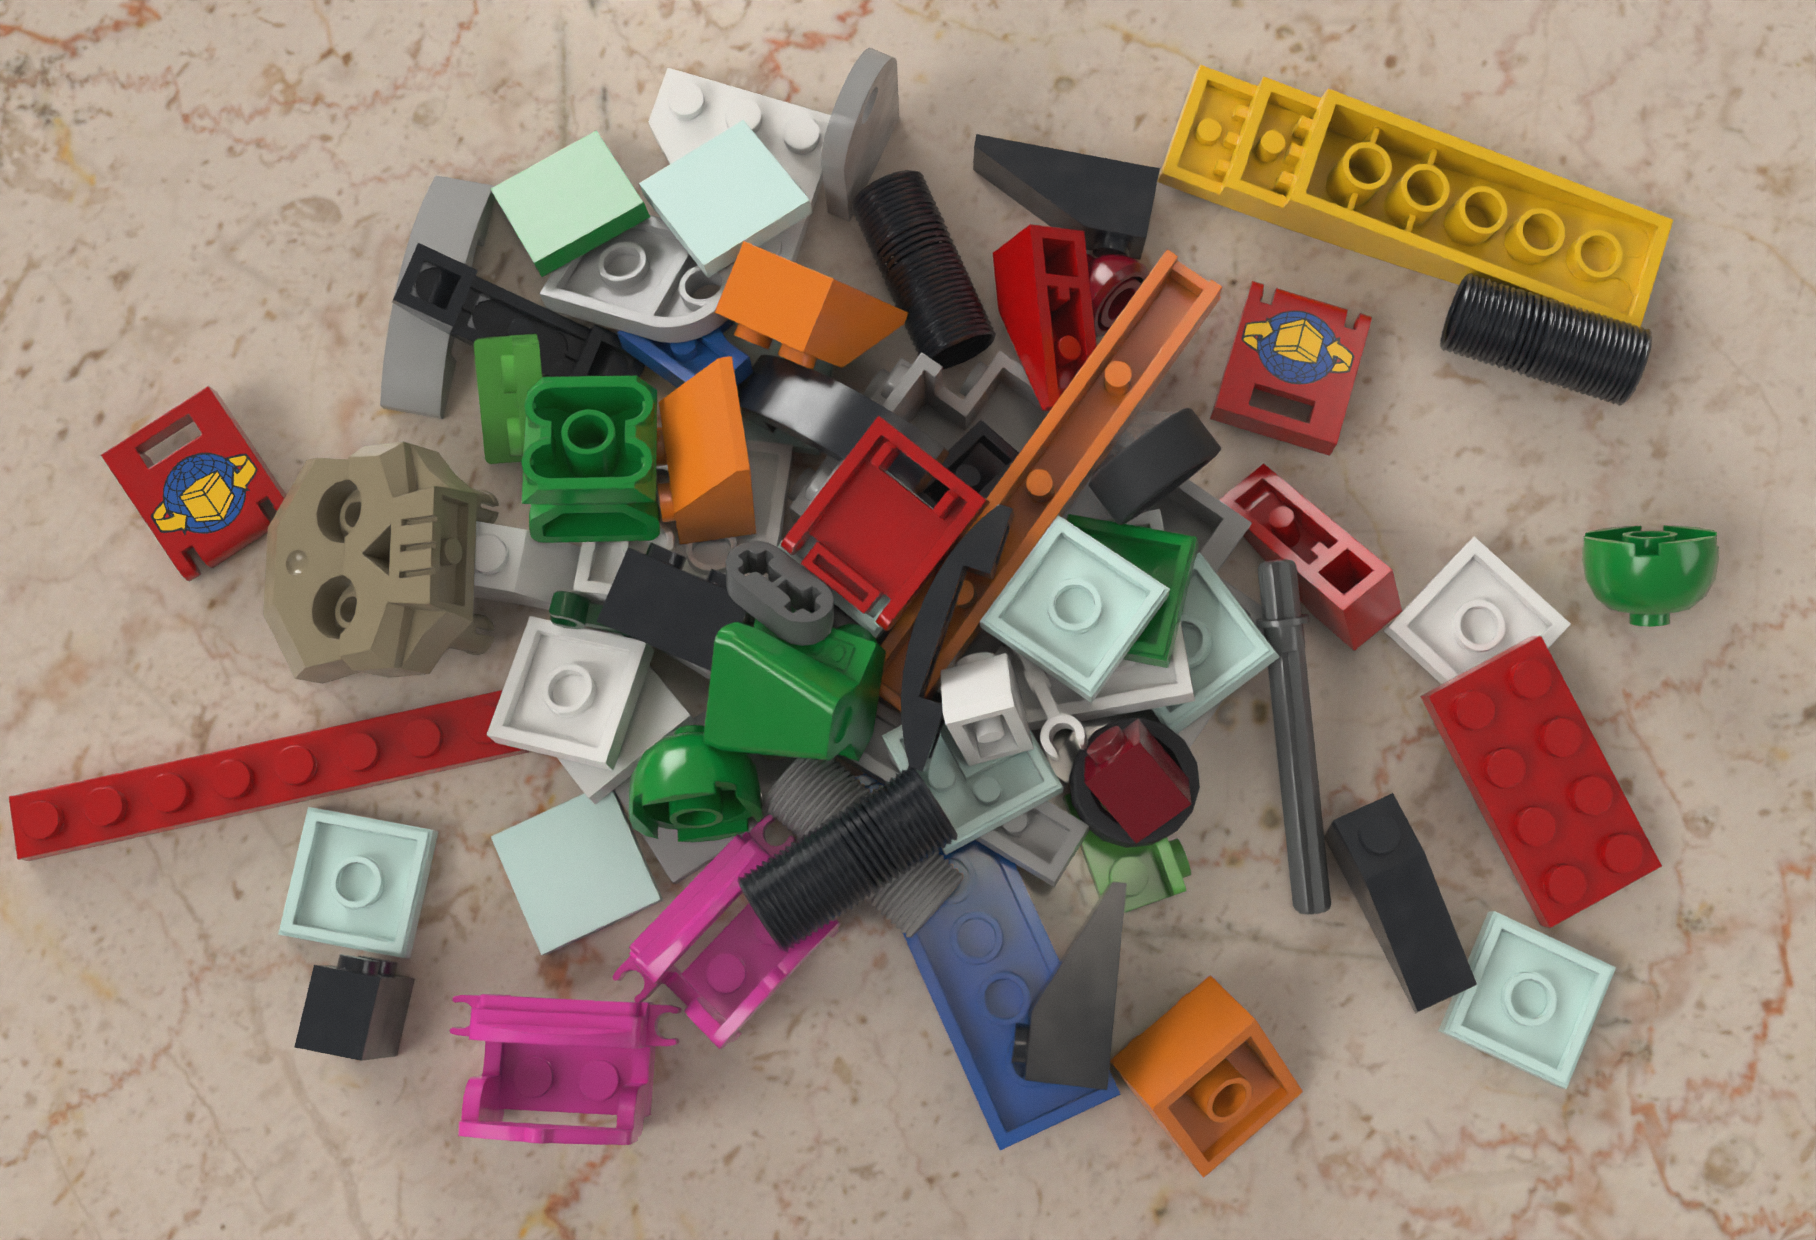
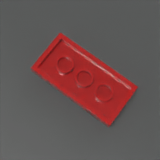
(1541, 781)

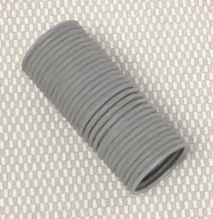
(821, 788)

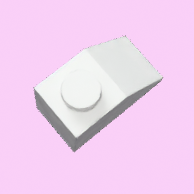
(519, 569)
(985, 708)

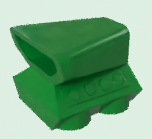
(591, 459)
(792, 696)

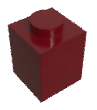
(1136, 779)

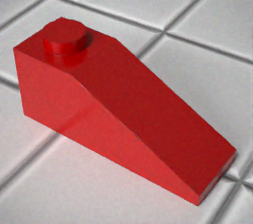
(1046, 305)
(1336, 574)

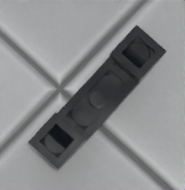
(471, 308)
(826, 414)
(975, 553)

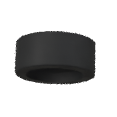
(1154, 465)
(1101, 821)

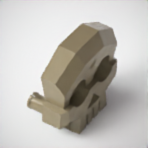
(375, 565)

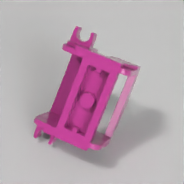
(739, 965)
(561, 1060)

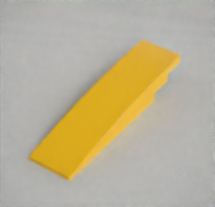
(1411, 194)

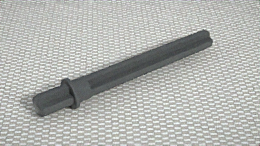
(1294, 736)

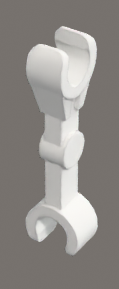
(1039, 685)

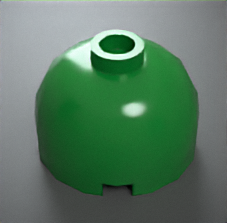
(1650, 570)
(693, 789)

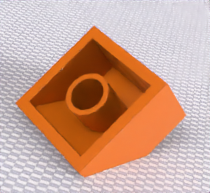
(803, 310)
(705, 458)
(1207, 1075)

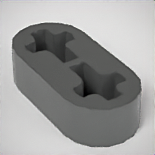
(772, 598)

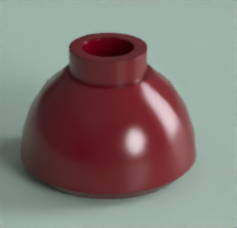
(1112, 286)

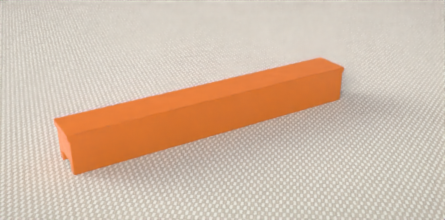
(1069, 447)

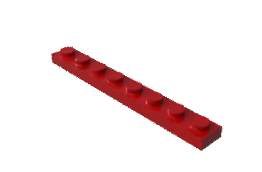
(256, 777)

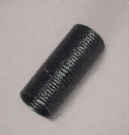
(929, 282)
(1560, 347)
(847, 859)

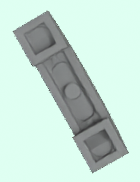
(418, 355)

